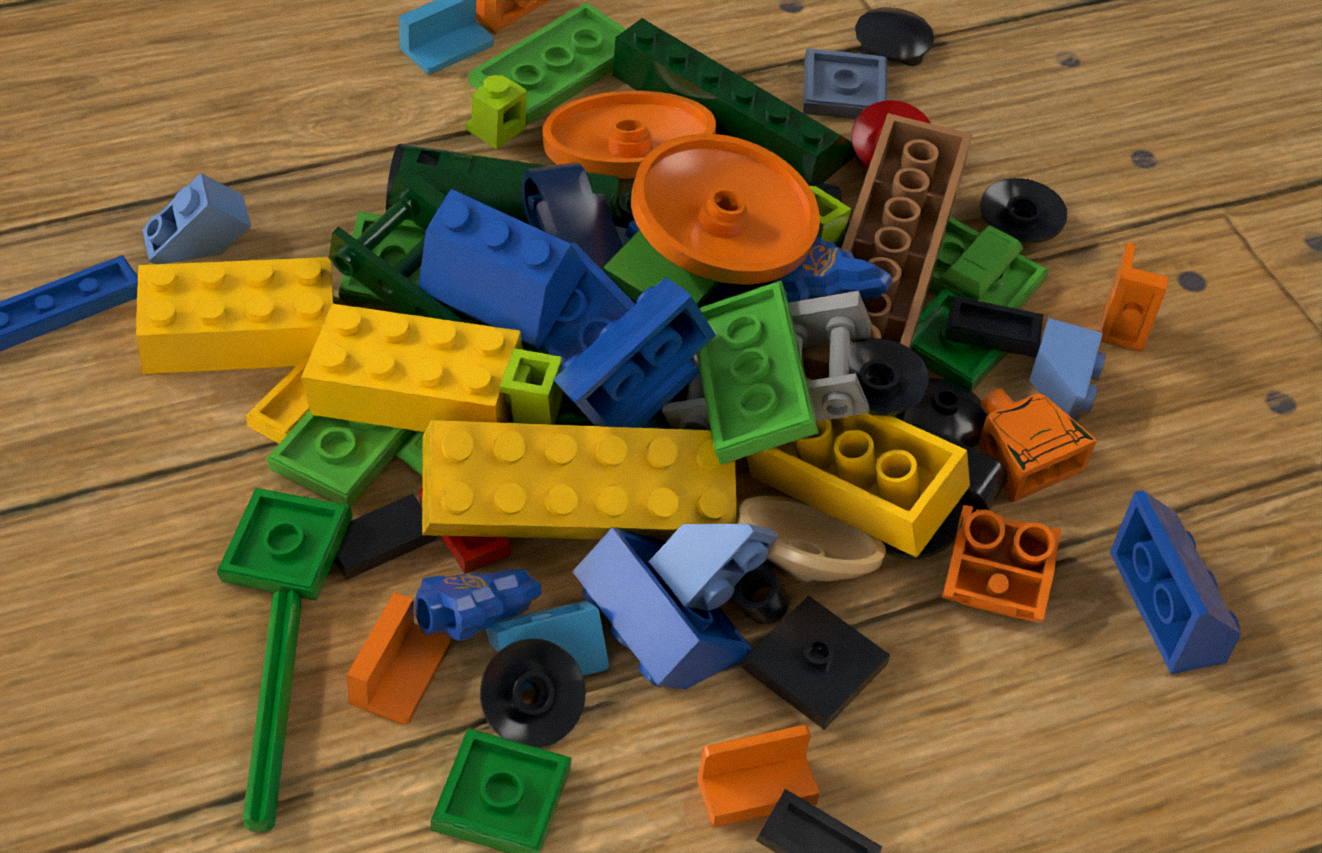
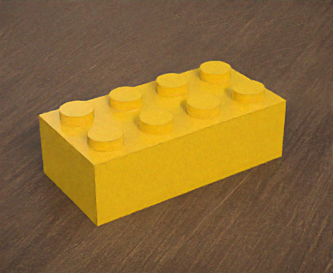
(230, 313)
(407, 369)
(871, 476)

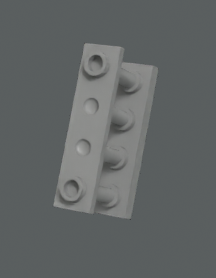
(817, 323)

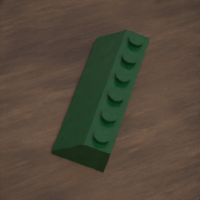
(661, 63)

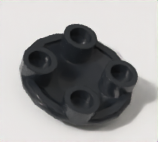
(894, 34)

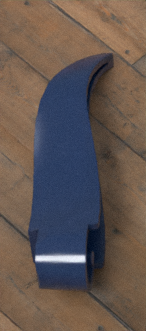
(564, 206)

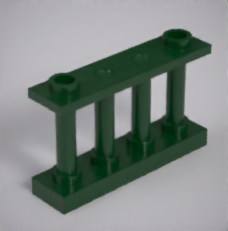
(410, 200)

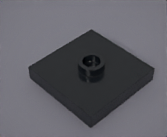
(815, 662)

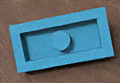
(442, 34)
(571, 626)

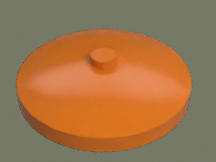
(619, 128)
(725, 209)

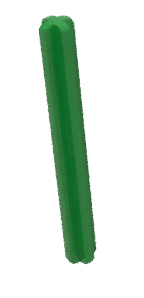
(272, 712)

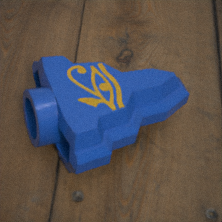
(834, 272)
(472, 601)

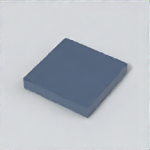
(842, 82)

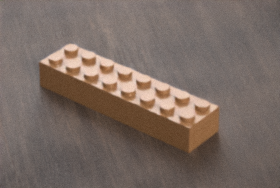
(902, 223)

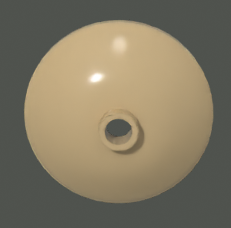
(811, 541)

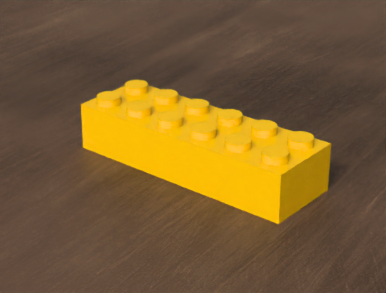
(570, 480)

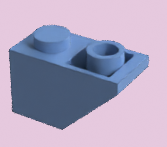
(196, 223)
(1066, 364)
(709, 559)

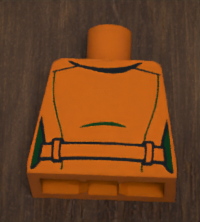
(1033, 442)

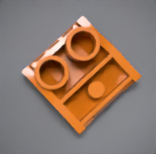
(1002, 565)

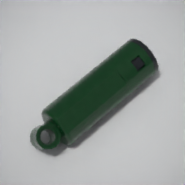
(495, 180)

